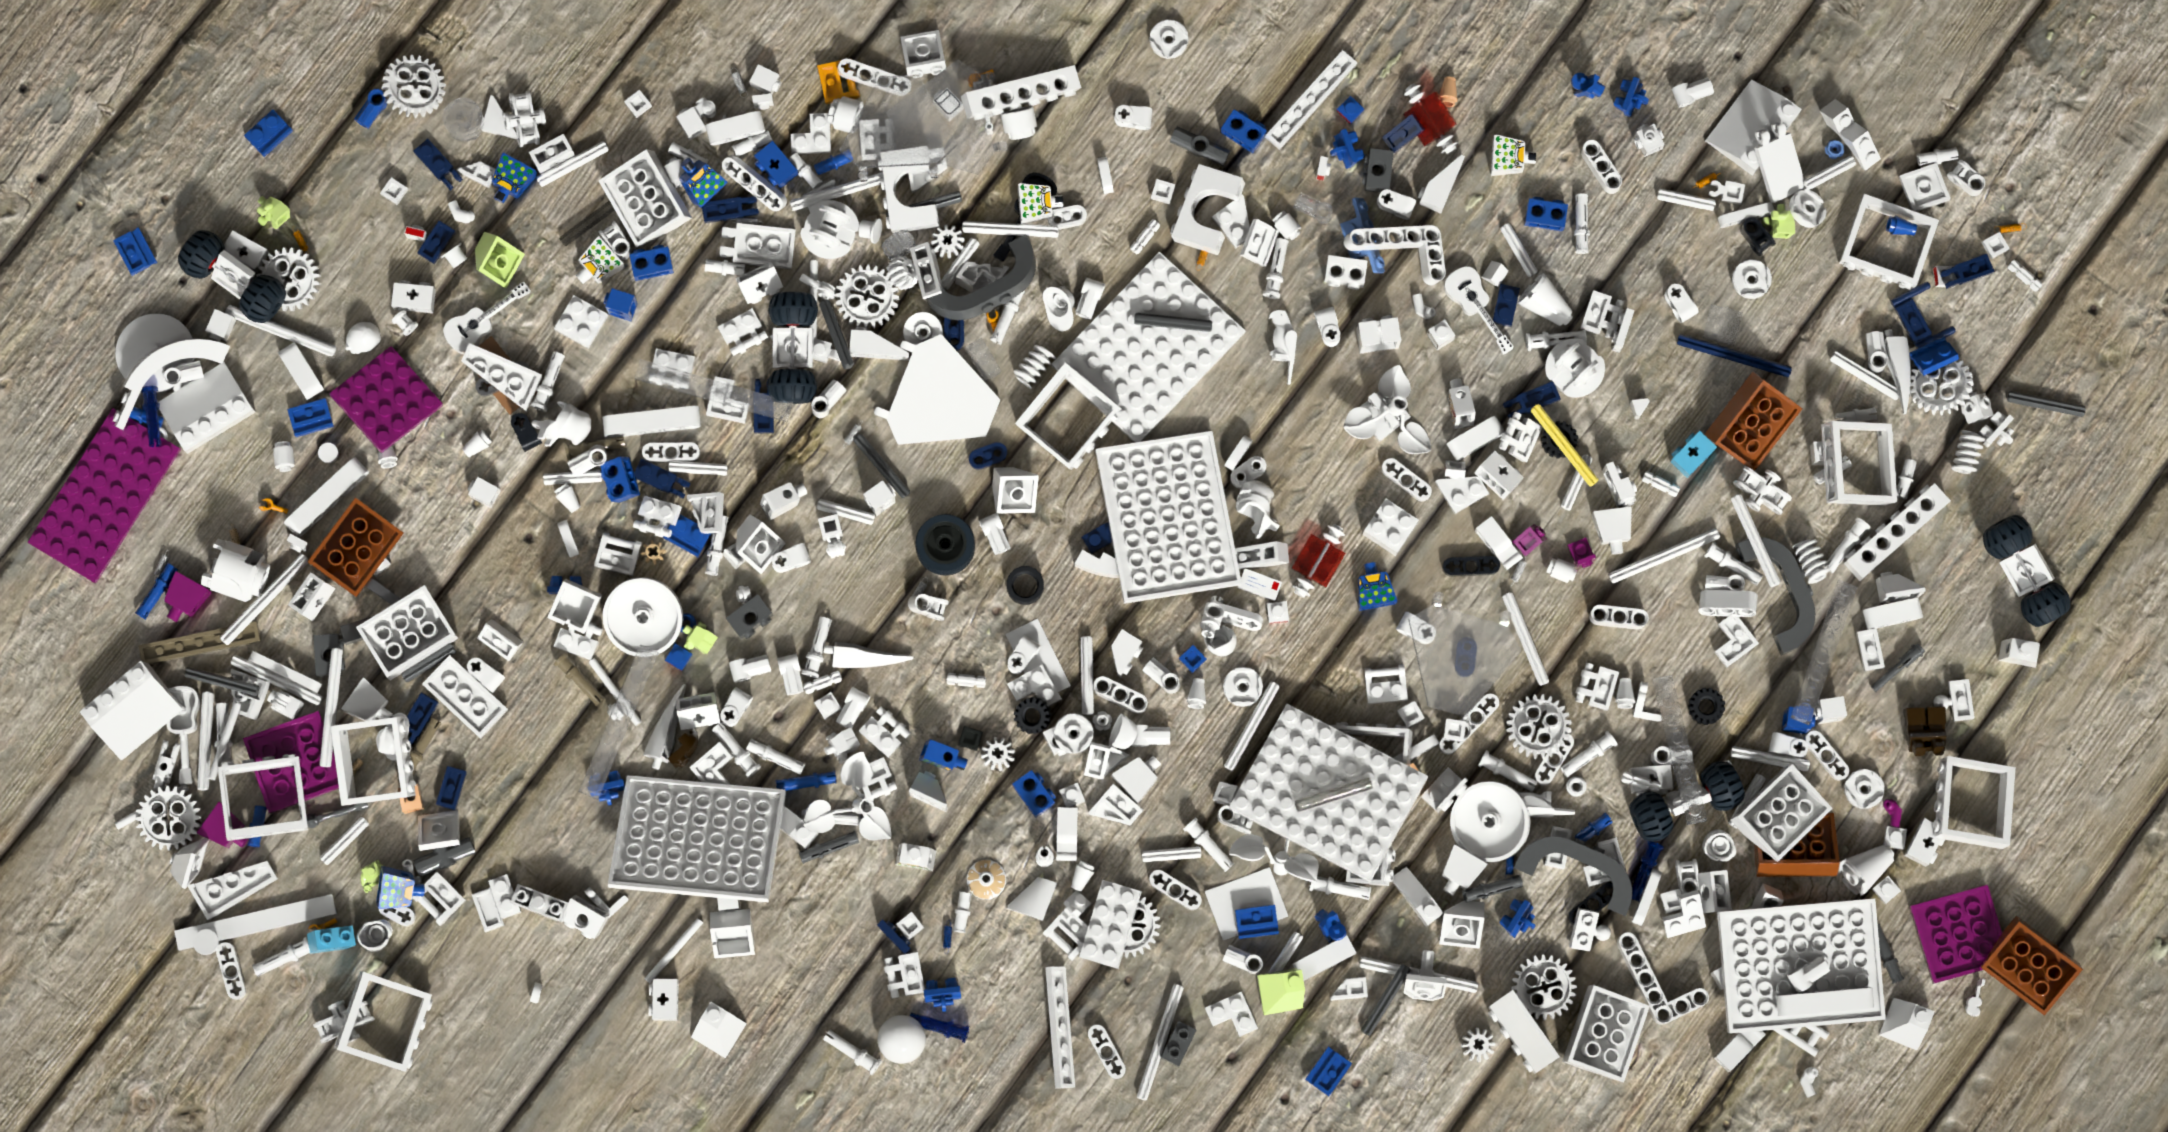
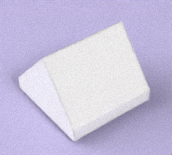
(1495, 273)
(1638, 407)
(733, 558)

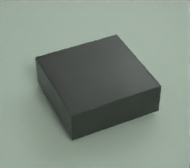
(970, 738)

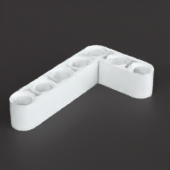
(1402, 241)
(1653, 985)

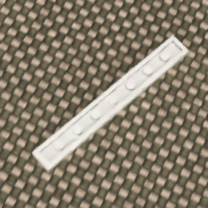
(261, 920)

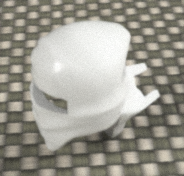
(569, 424)
(1255, 503)

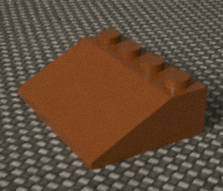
(1753, 421)
(355, 547)
(1812, 856)
(2031, 965)

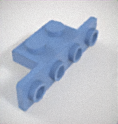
(1360, 222)

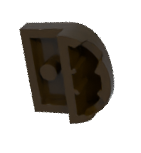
(689, 745)

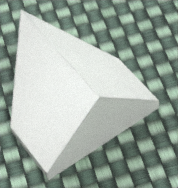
(1103, 760)

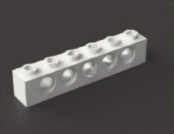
(1066, 76)
(1936, 500)

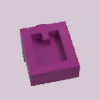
(1530, 539)
(1581, 553)

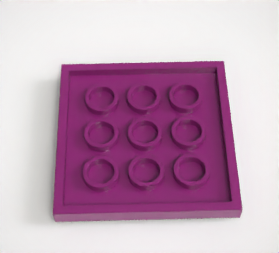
(386, 399)
(296, 737)
(1956, 932)

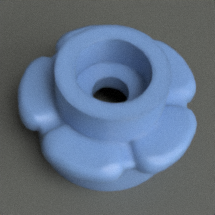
(1839, 149)

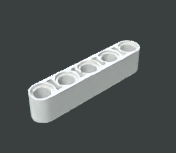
(651, 421)
(326, 497)
(1825, 1001)

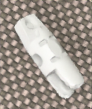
(164, 776)

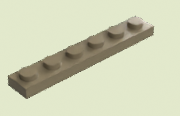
(195, 644)

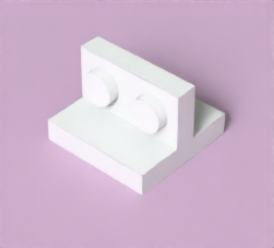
(1386, 424)

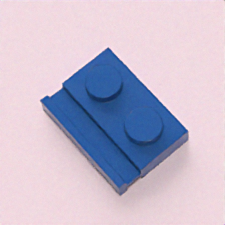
(268, 133)
(135, 251)
(1934, 356)
(310, 417)
(687, 536)
(1256, 921)
(1328, 1071)

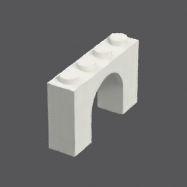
(1205, 182)
(901, 216)

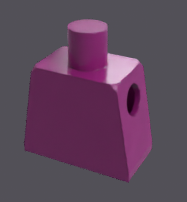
(184, 596)
(214, 828)

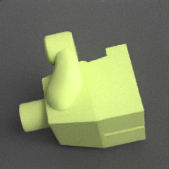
(273, 210)
(1782, 223)
(699, 638)
(370, 875)

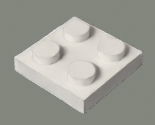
(1924, 187)
(581, 322)
(438, 830)

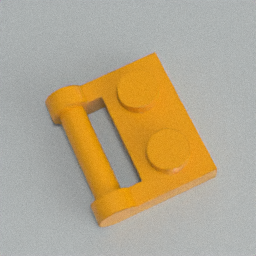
(832, 84)

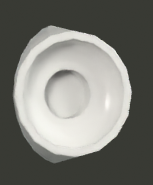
(1123, 733)

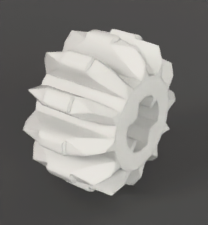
(950, 234)
(902, 272)
(993, 759)
(1476, 1052)

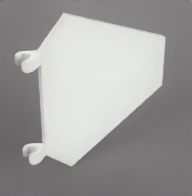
(939, 397)

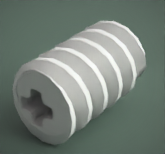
(1033, 365)
(1967, 452)
(1811, 560)

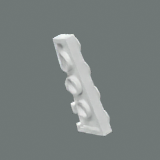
(508, 377)
(225, 891)

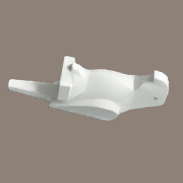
(1283, 340)
(1540, 805)

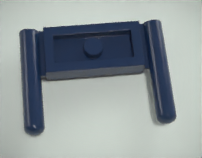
(1913, 319)

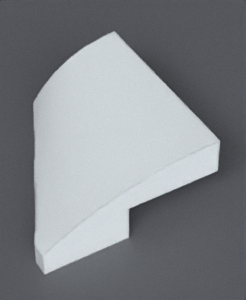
(975, 276)
(249, 704)
(1034, 899)

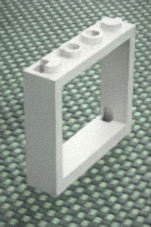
(1869, 269)
(1042, 398)
(1833, 463)
(1381, 730)
(344, 762)
(2005, 803)
(264, 830)
(352, 1011)

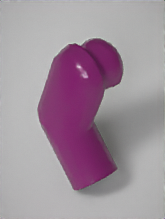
(1894, 811)

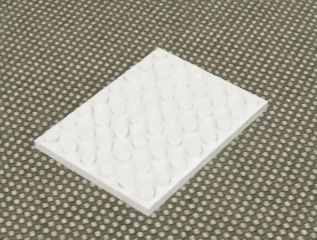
(1143, 365)
(1168, 517)
(1313, 757)
(697, 838)
(1772, 941)

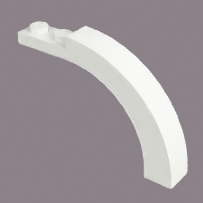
(157, 359)

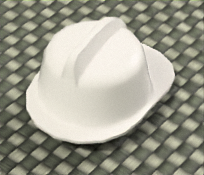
(1059, 307)
(385, 739)

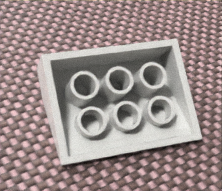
(1752, 111)
(645, 198)
(205, 408)
(406, 632)
(131, 710)
(1781, 813)
(1523, 1032)
(1606, 1033)

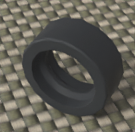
(1010, 585)

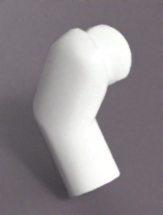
(1421, 309)

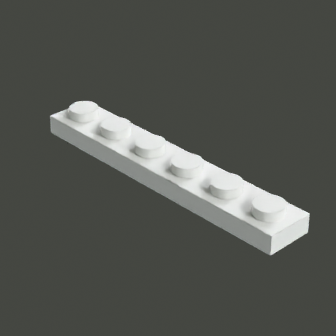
(1311, 99)
(1060, 1027)

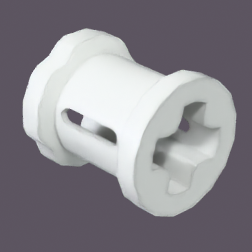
(404, 322)

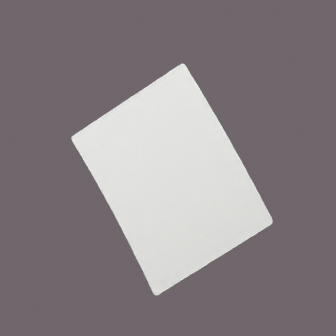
(1247, 892)

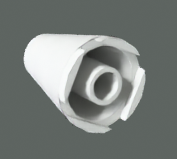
(1546, 301)
(1865, 868)

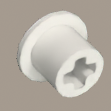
(871, 230)
(455, 256)
(206, 942)

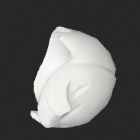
(362, 337)
(1222, 643)
(1719, 846)
(374, 935)

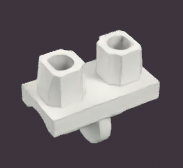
(2002, 422)

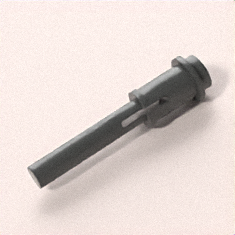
(1906, 660)

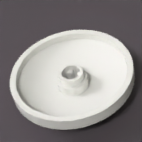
(145, 336)
(643, 614)
(1490, 821)

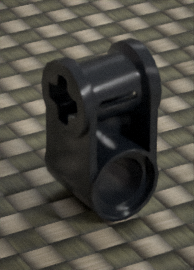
(1757, 237)
(527, 434)

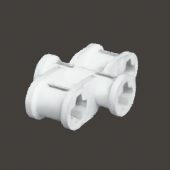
(524, 118)
(1768, 494)
(333, 1024)

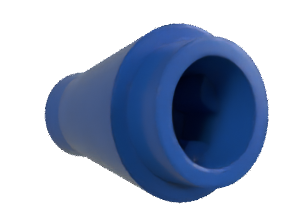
(1900, 226)

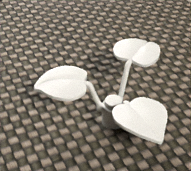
(1395, 385)
(874, 824)
(1251, 848)

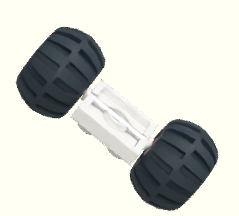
(206, 254)
(792, 347)
(2026, 570)
(1652, 813)

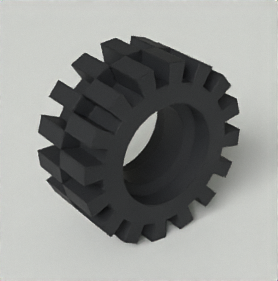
(1553, 450)
(1712, 695)
(1021, 720)

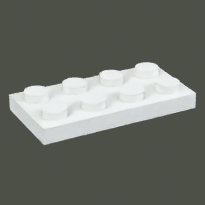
(465, 696)
(1110, 924)

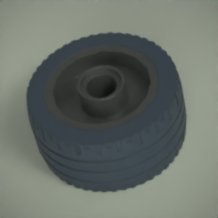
(940, 530)

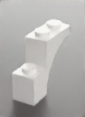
(1856, 137)

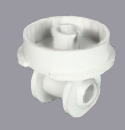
(829, 229)
(1575, 368)

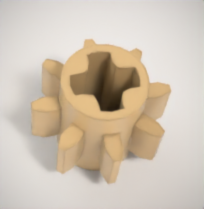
(653, 558)

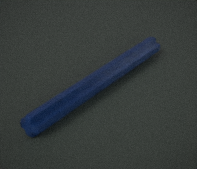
(1734, 355)

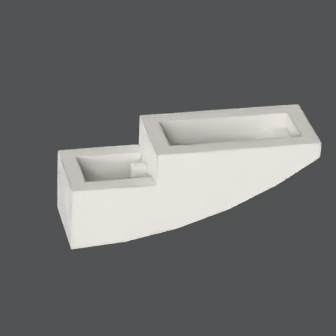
(1104, 566)
(1325, 958)

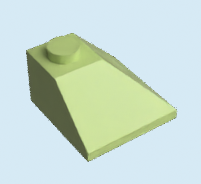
(497, 259)
(1281, 991)

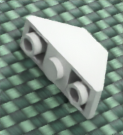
(540, 903)

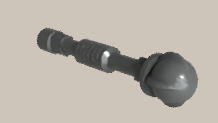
(314, 819)

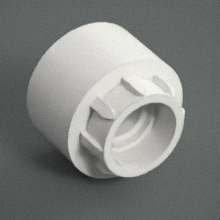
(844, 113)
(1019, 123)

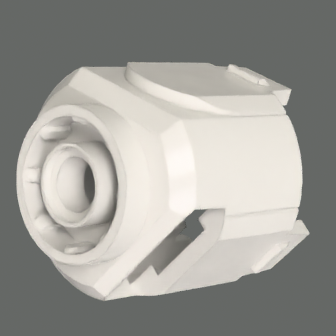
(237, 571)

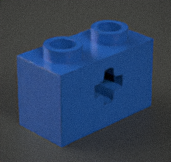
(772, 154)

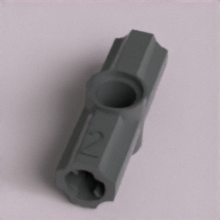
(1211, 151)
(444, 857)

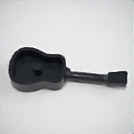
(1032, 178)

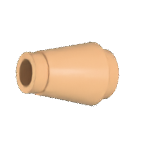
(1449, 92)

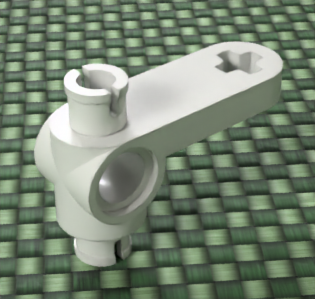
(1228, 615)

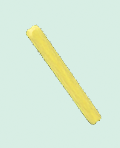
(1564, 445)

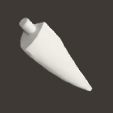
(1899, 365)
(856, 656)
(663, 737)

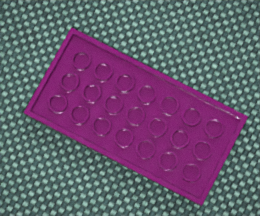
(103, 497)

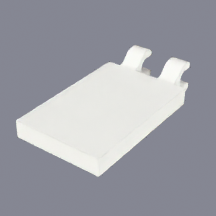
(1779, 163)
(760, 245)

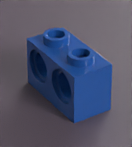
(1239, 135)
(1546, 220)
(652, 268)
(620, 304)
(624, 477)
(1795, 726)
(1030, 796)

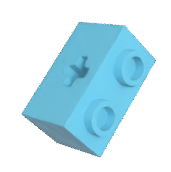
(1688, 464)
(331, 939)

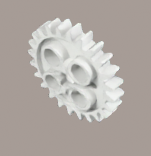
(415, 103)
(305, 286)
(860, 313)
(1957, 387)
(1555, 732)
(150, 817)
(1148, 932)
(1538, 969)

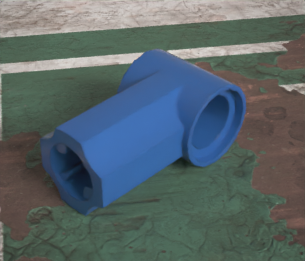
(370, 110)

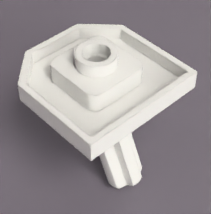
(1425, 985)

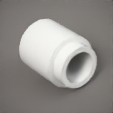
(674, 171)
(1287, 225)
(283, 456)
(1562, 570)

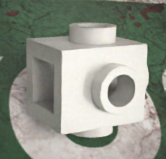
(1650, 145)
(1977, 408)

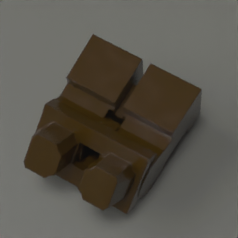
(1928, 738)

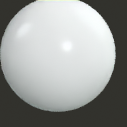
(901, 1039)

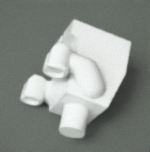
(841, 744)

